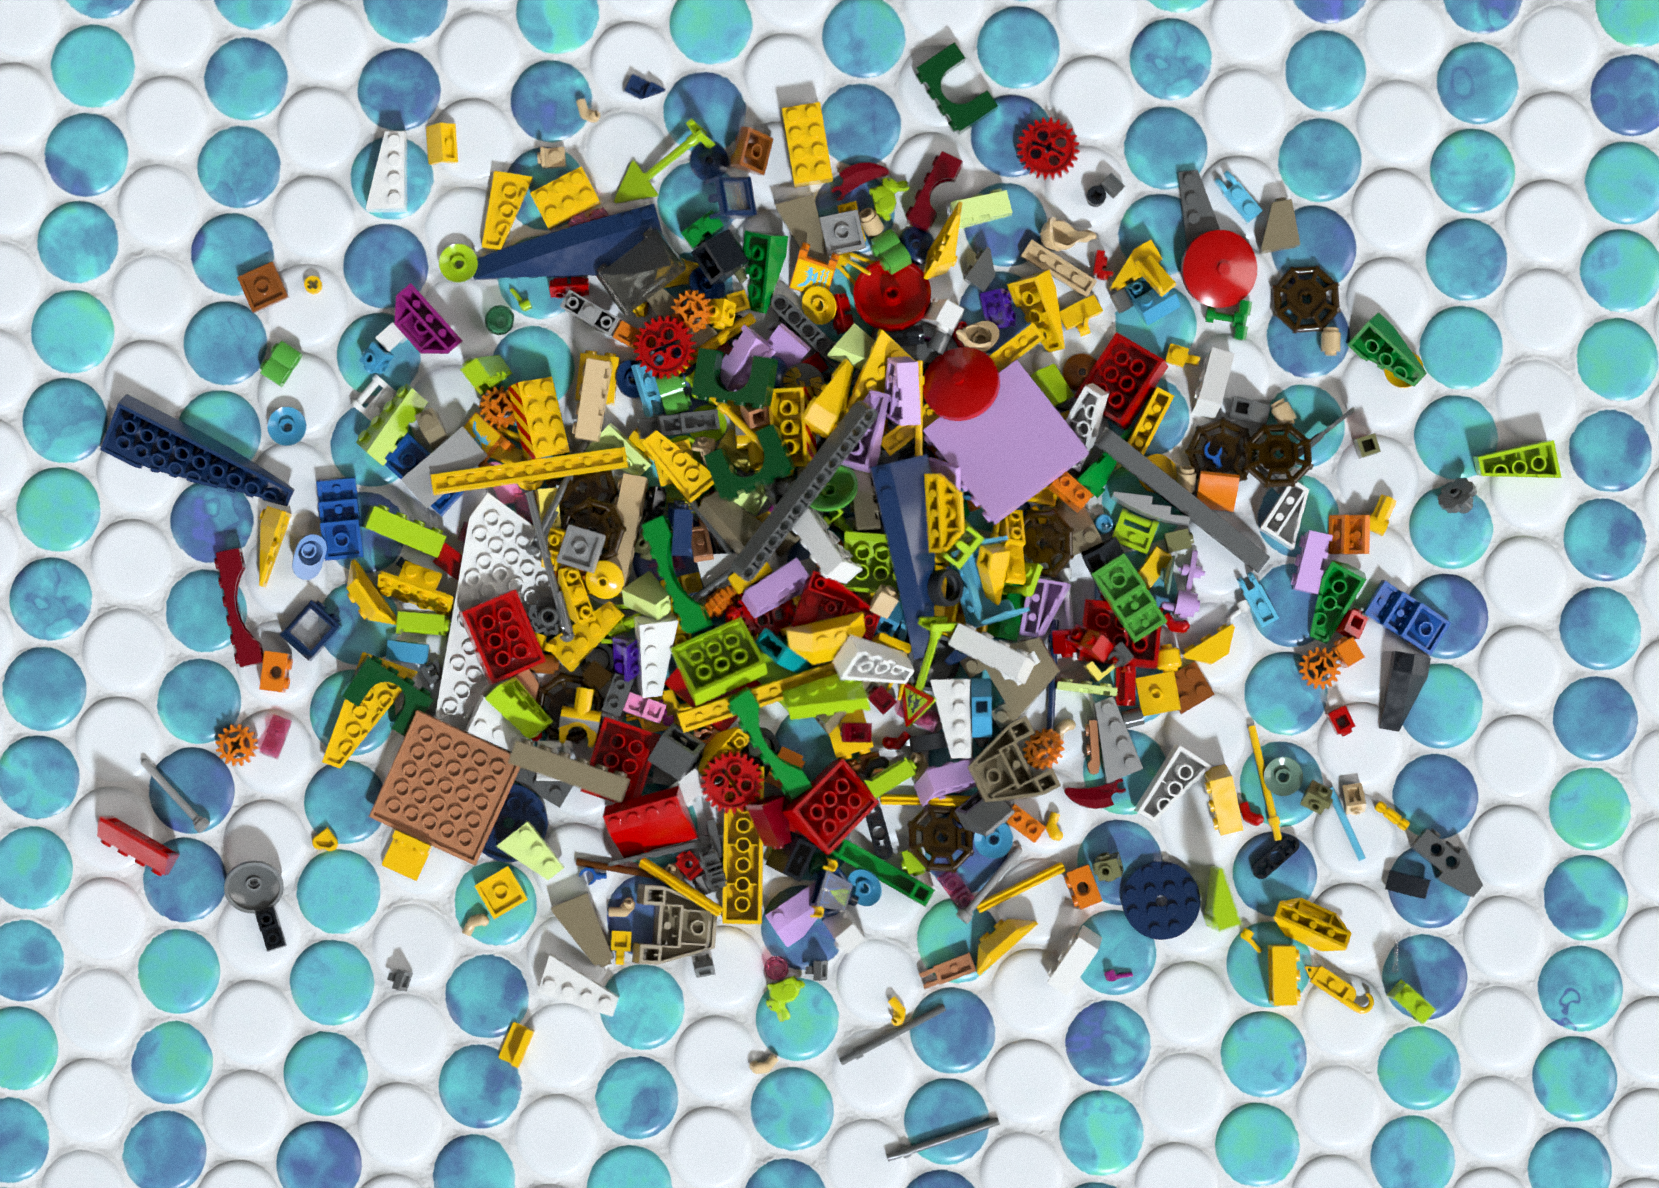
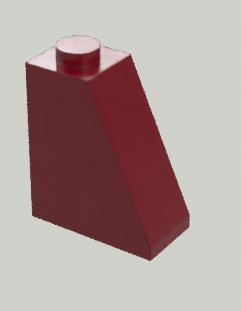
(770, 821)

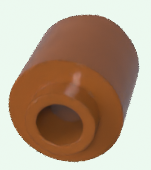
(548, 667)

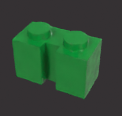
(695, 233)

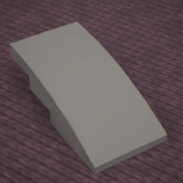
(454, 454)
(1143, 506)

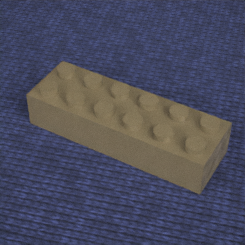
(568, 770)

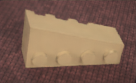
(593, 400)

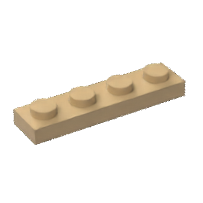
(1059, 268)

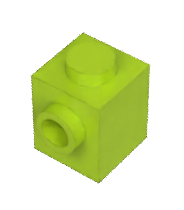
(911, 864)

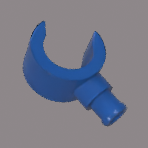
(1216, 459)
(597, 875)

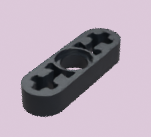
(887, 844)
(1261, 863)

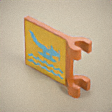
(812, 272)
(486, 437)

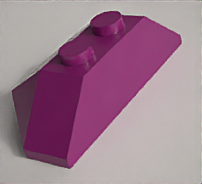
(423, 324)

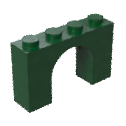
(959, 115)
(756, 392)
(776, 463)
(373, 672)

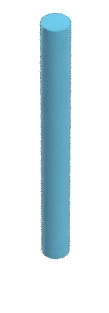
(1347, 826)

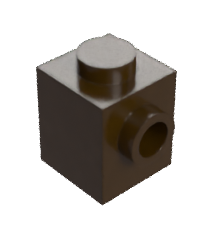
(595, 674)

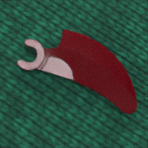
(857, 175)
(1094, 797)

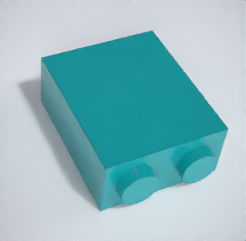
(778, 650)

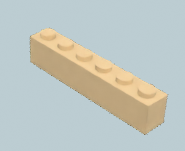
(630, 509)

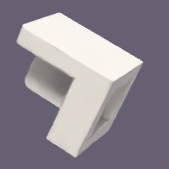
(391, 337)

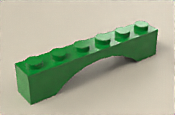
(692, 614)
(791, 775)
(884, 872)

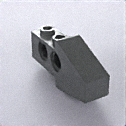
(1461, 875)

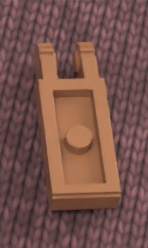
(701, 543)
(1093, 748)
(950, 970)

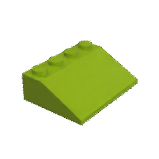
(873, 556)
(719, 661)
(1219, 904)

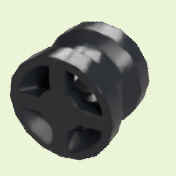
(1096, 200)

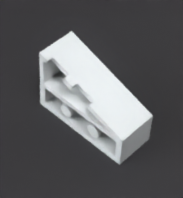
(1074, 960)

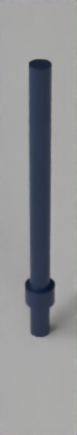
(1052, 685)

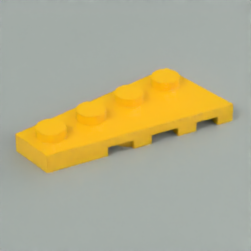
(683, 471)
(586, 636)

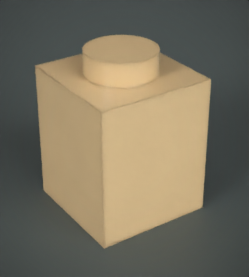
(884, 600)

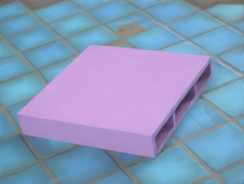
(1008, 448)

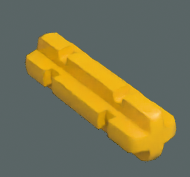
(1391, 815)

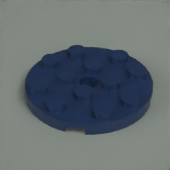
(522, 807)
(1141, 894)

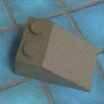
(1085, 532)

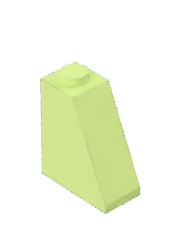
(853, 346)
(647, 597)

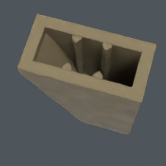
(1280, 227)
(432, 427)

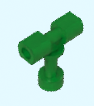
(1238, 318)

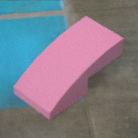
(644, 708)

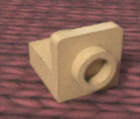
(552, 157)
(705, 446)
(1354, 798)

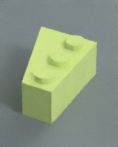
(983, 208)
(531, 850)

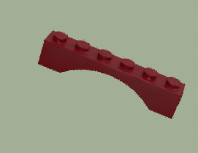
(231, 568)

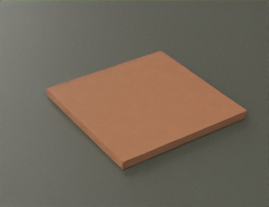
(445, 787)

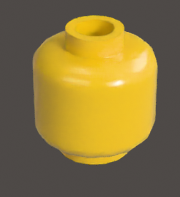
(1169, 658)

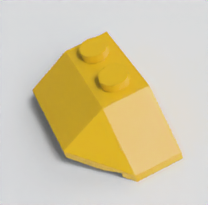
(943, 512)
(367, 596)
(824, 639)
(1312, 925)
(1002, 939)

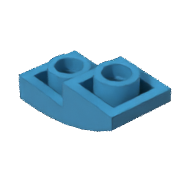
(407, 651)

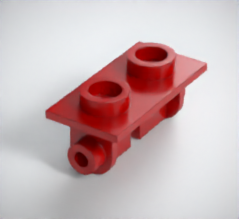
(560, 288)
(842, 322)
(1126, 686)

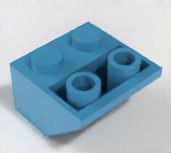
(1149, 303)

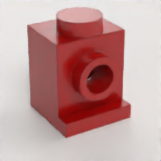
(1357, 621)
(1061, 645)
(1341, 712)
(691, 872)

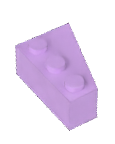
(903, 391)
(1310, 562)
(776, 588)
(944, 780)

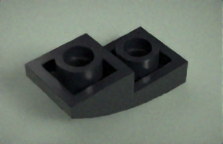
(1407, 884)
(271, 929)

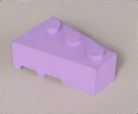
(738, 364)
(1042, 607)

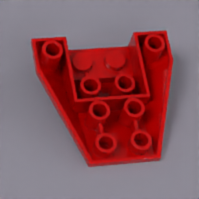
(829, 599)

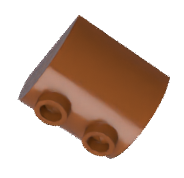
(751, 151)

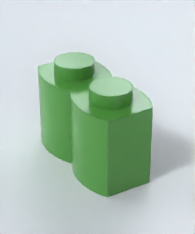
(890, 251)
(281, 363)
(673, 395)

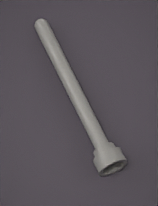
(199, 822)
(966, 913)

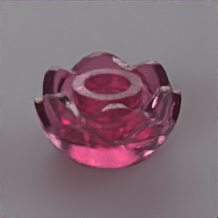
(782, 971)

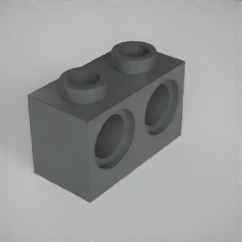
(617, 695)

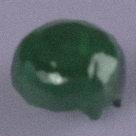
(499, 320)
(818, 861)

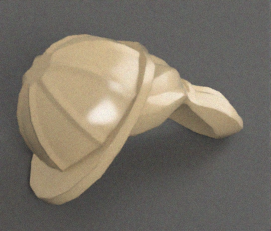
(1060, 235)
(979, 335)

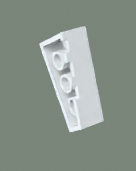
(991, 652)
(872, 662)
(955, 712)
(1171, 782)

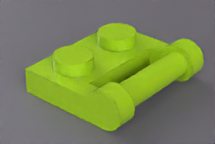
(1132, 537)
(1032, 573)

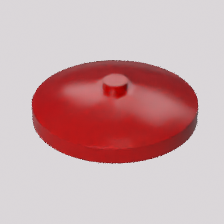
(1219, 268)
(892, 300)
(961, 384)

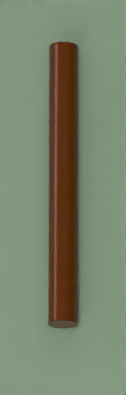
(615, 868)

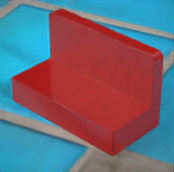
(449, 561)

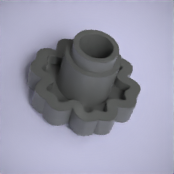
(778, 488)
(1457, 496)
(536, 612)

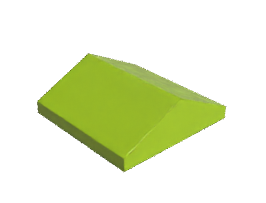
(1052, 385)

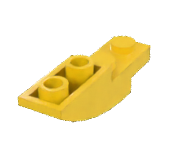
(1014, 528)

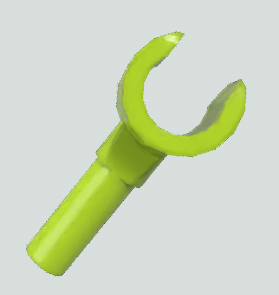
(524, 304)

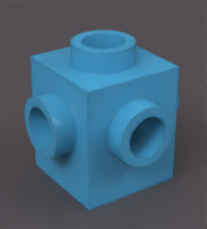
(376, 358)

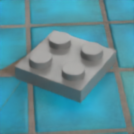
(842, 232)
(581, 548)

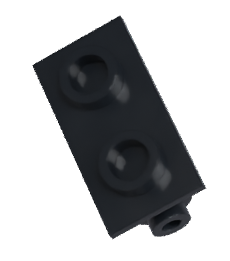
(909, 336)
(654, 497)

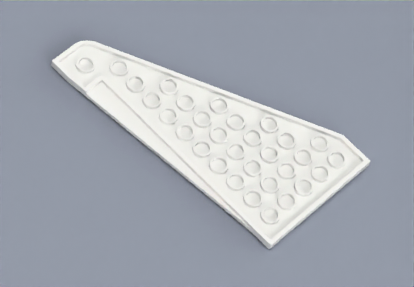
(490, 566)

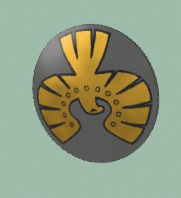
(803, 376)

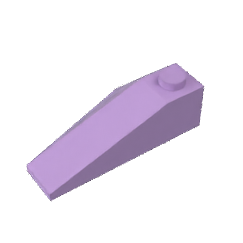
(868, 448)
(792, 918)

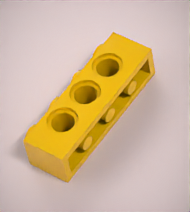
(1150, 419)

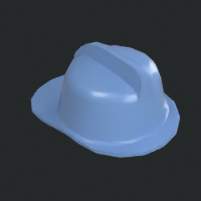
(309, 556)

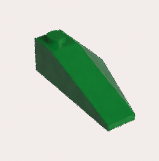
(766, 260)
(1386, 348)
(1099, 472)
(1336, 594)
(1009, 628)

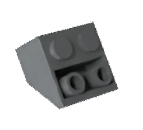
(676, 752)
(981, 816)

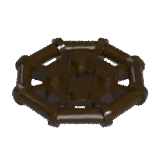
(1317, 299)
(1216, 441)
(1272, 464)
(594, 489)
(599, 522)
(1054, 541)
(561, 698)
(932, 845)

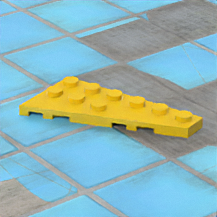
(874, 370)
(356, 722)

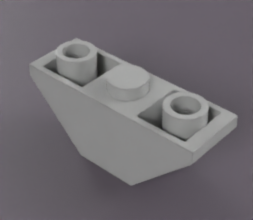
(589, 313)

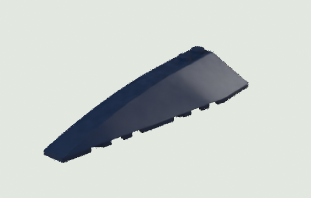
(571, 250)
(167, 445)
(902, 509)

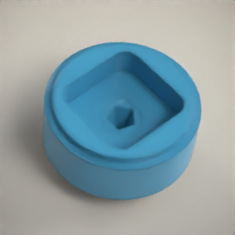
(1103, 523)

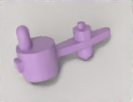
(1186, 601)

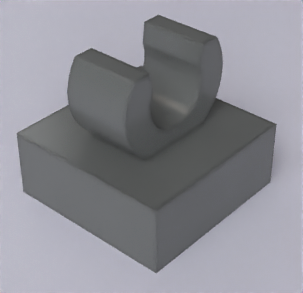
(1122, 654)
(432, 672)
(702, 885)
(704, 967)
(819, 970)
(400, 979)

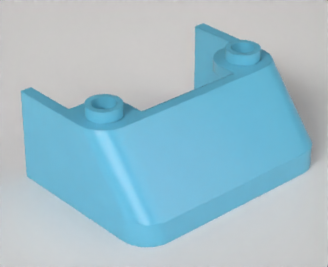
(975, 606)

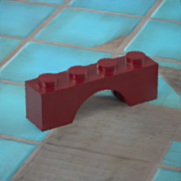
(945, 170)

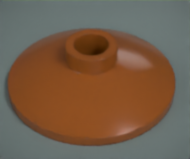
(1071, 369)

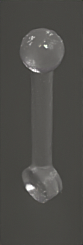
(1396, 936)

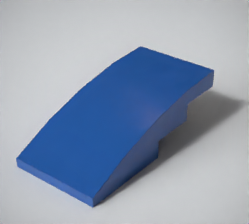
(405, 458)
(340, 518)
(1406, 617)

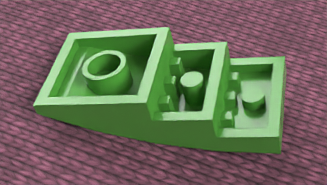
(1129, 598)

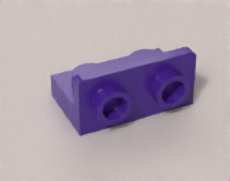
(998, 308)
(625, 657)

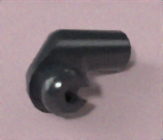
(875, 763)

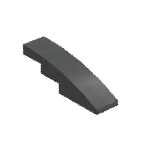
(679, 423)

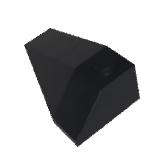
(1404, 682)

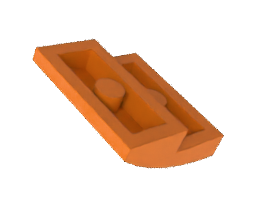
(1218, 490)
(1349, 534)

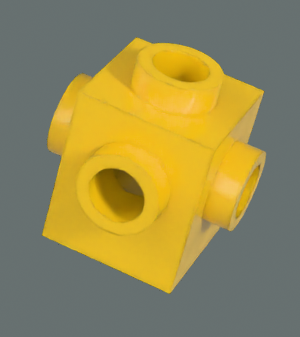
(723, 313)

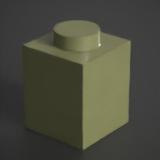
(1366, 446)
(1178, 540)

